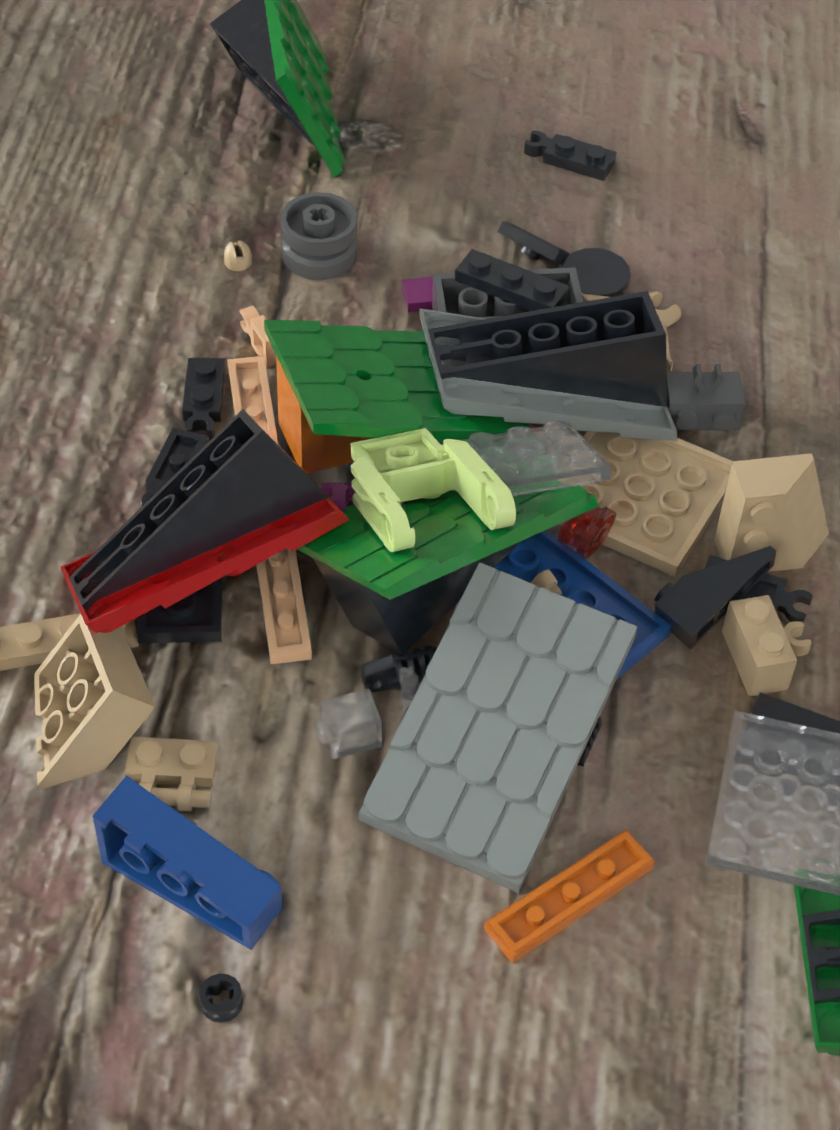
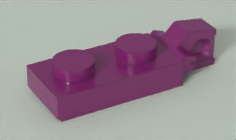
(339, 493)

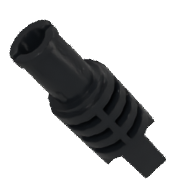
(385, 672)

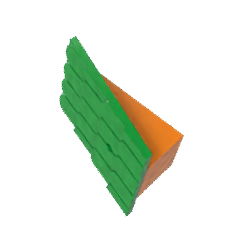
(357, 387)

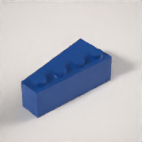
(184, 864)

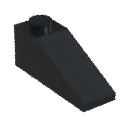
(704, 595)

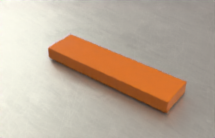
(568, 896)

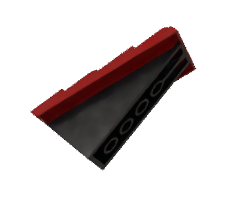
(209, 521)

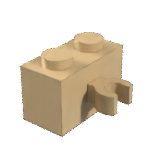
(761, 646)

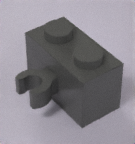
(705, 399)

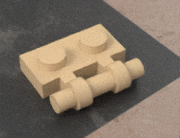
(174, 763)

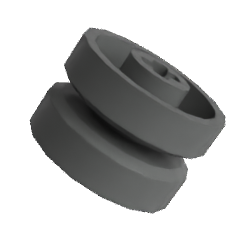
(319, 236)

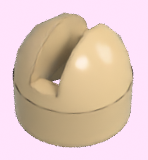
(237, 263)

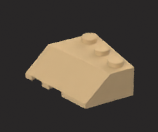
(774, 506)
(88, 703)

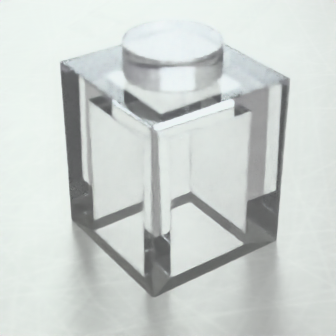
(349, 724)

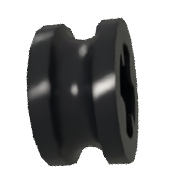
(228, 1008)

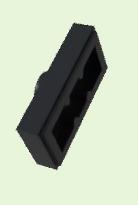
(532, 244)

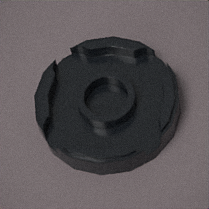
(599, 271)

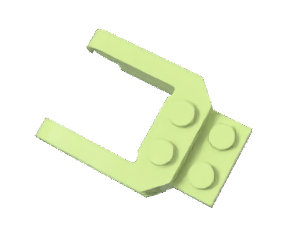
(416, 467)

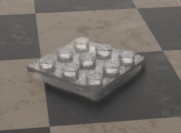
(540, 457)

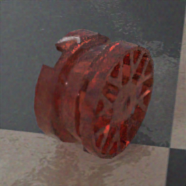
(587, 530)

